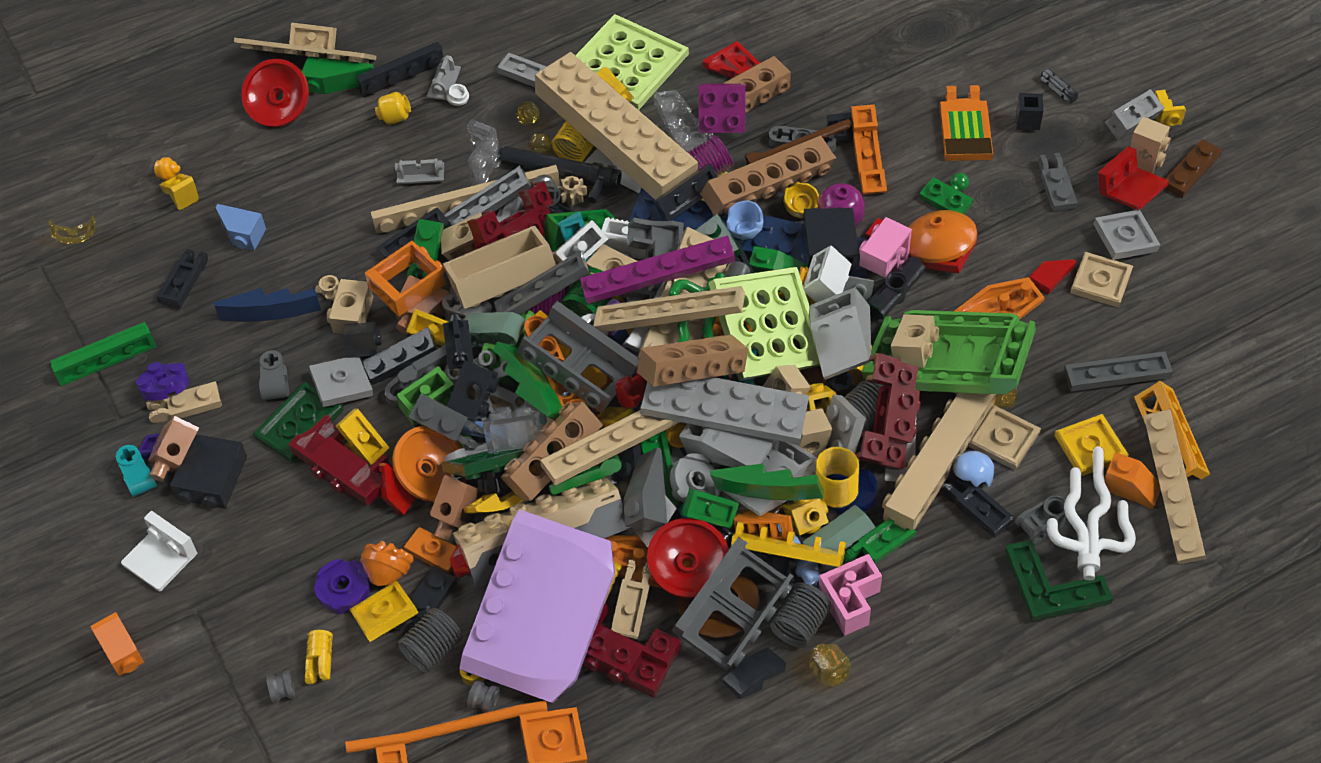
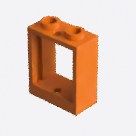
(411, 253)

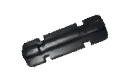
(1059, 86)

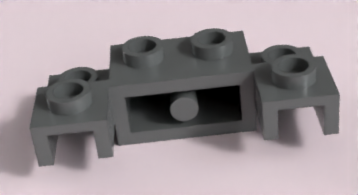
(656, 239)

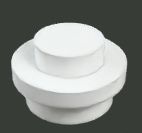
(457, 95)

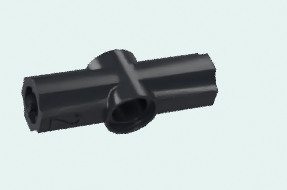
(896, 287)

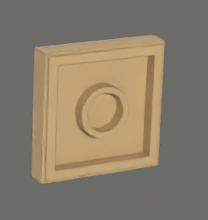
(1101, 279)
(1004, 437)

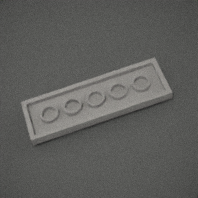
(730, 407)

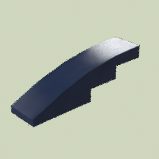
(272, 306)

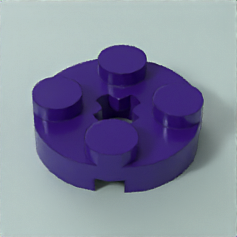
(162, 380)
(342, 600)

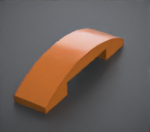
(867, 149)

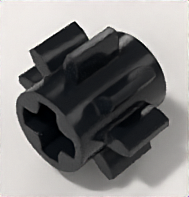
(492, 484)

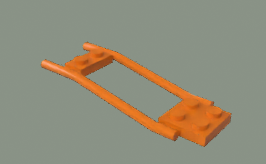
(546, 734)

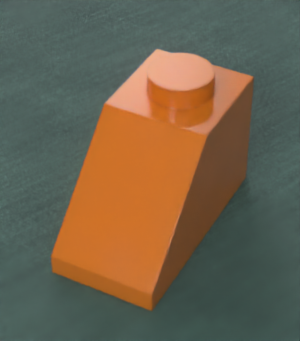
(1132, 480)
(117, 644)

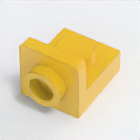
(1169, 115)

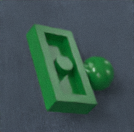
(948, 197)

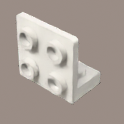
(160, 553)

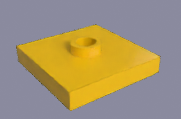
(1081, 439)
(383, 611)

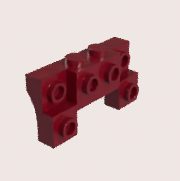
(536, 202)
(894, 413)
(337, 464)
(630, 661)

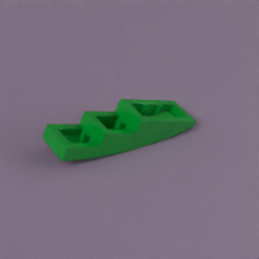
(533, 383)
(773, 485)

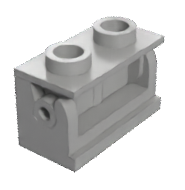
(1128, 116)

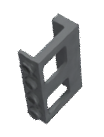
(587, 349)
(717, 596)

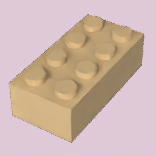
(499, 267)

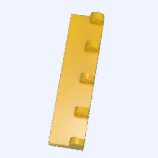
(789, 548)

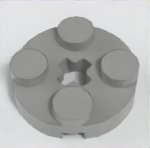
(682, 474)

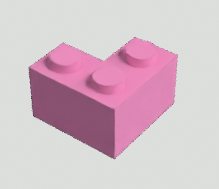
(886, 247)
(847, 590)

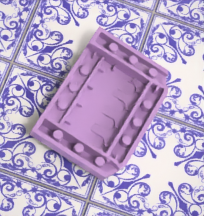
(540, 607)

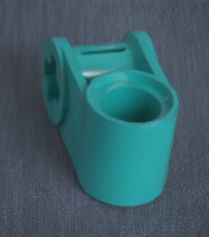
(134, 470)

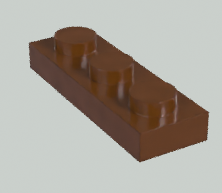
(1192, 168)

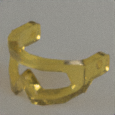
(90, 225)

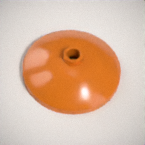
(942, 236)
(420, 449)

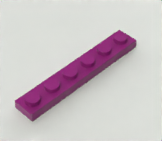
(657, 269)

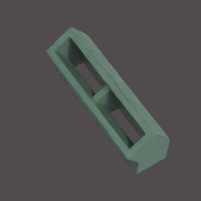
(846, 528)

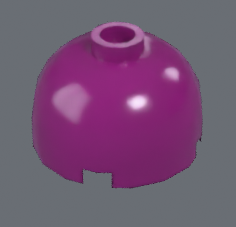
(843, 196)

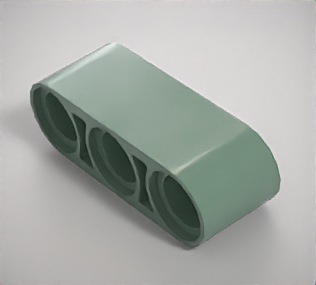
(495, 328)

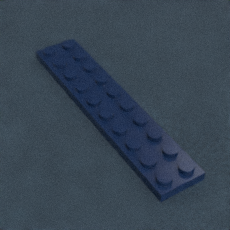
(775, 234)

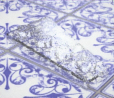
(679, 121)

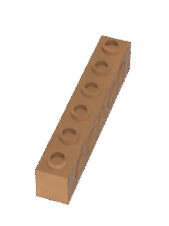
(768, 175)

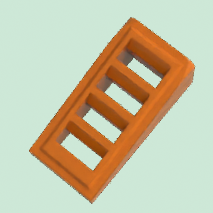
(751, 520)

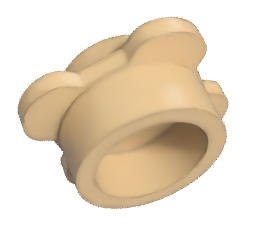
(324, 284)

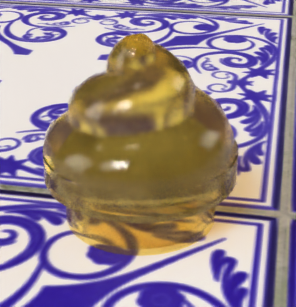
(527, 112)
(540, 143)

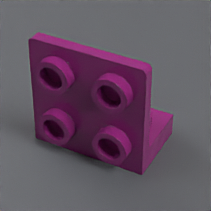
(722, 108)

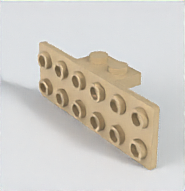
(308, 41)

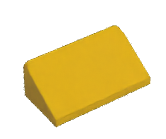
(422, 320)

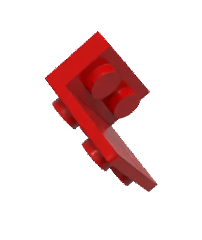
(1127, 183)

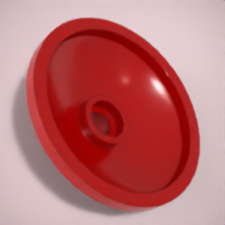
(264, 86)
(685, 541)

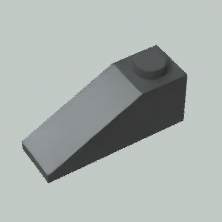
(646, 494)

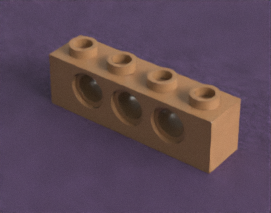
(763, 82)
(692, 360)
(517, 474)

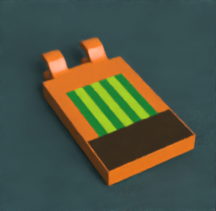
(965, 126)

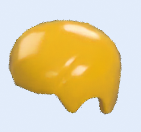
(800, 197)

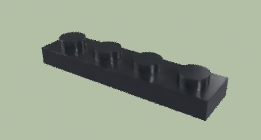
(400, 69)

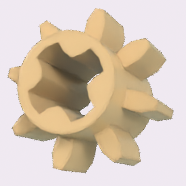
(572, 190)

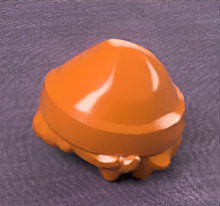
(385, 563)

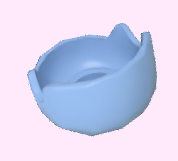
(745, 220)
(974, 467)

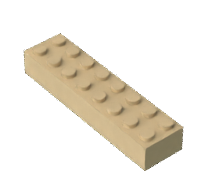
(614, 125)

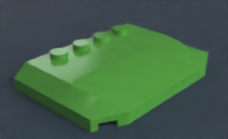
(972, 352)

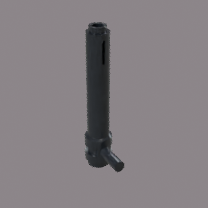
(595, 173)

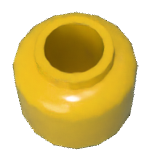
(393, 108)

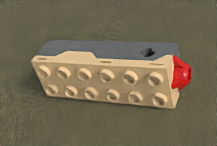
(588, 508)

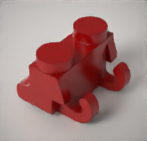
(631, 390)

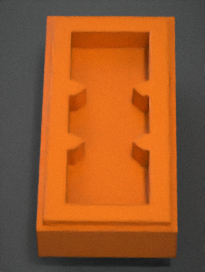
(430, 549)

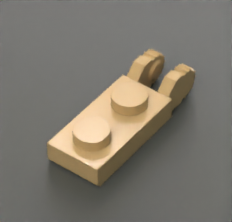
(186, 403)
(631, 603)

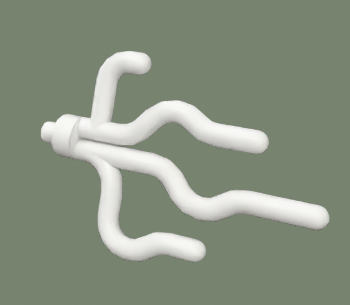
(1088, 541)

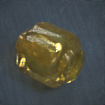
(829, 664)

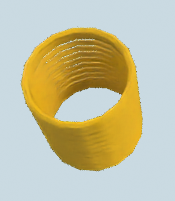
(573, 139)
(844, 490)

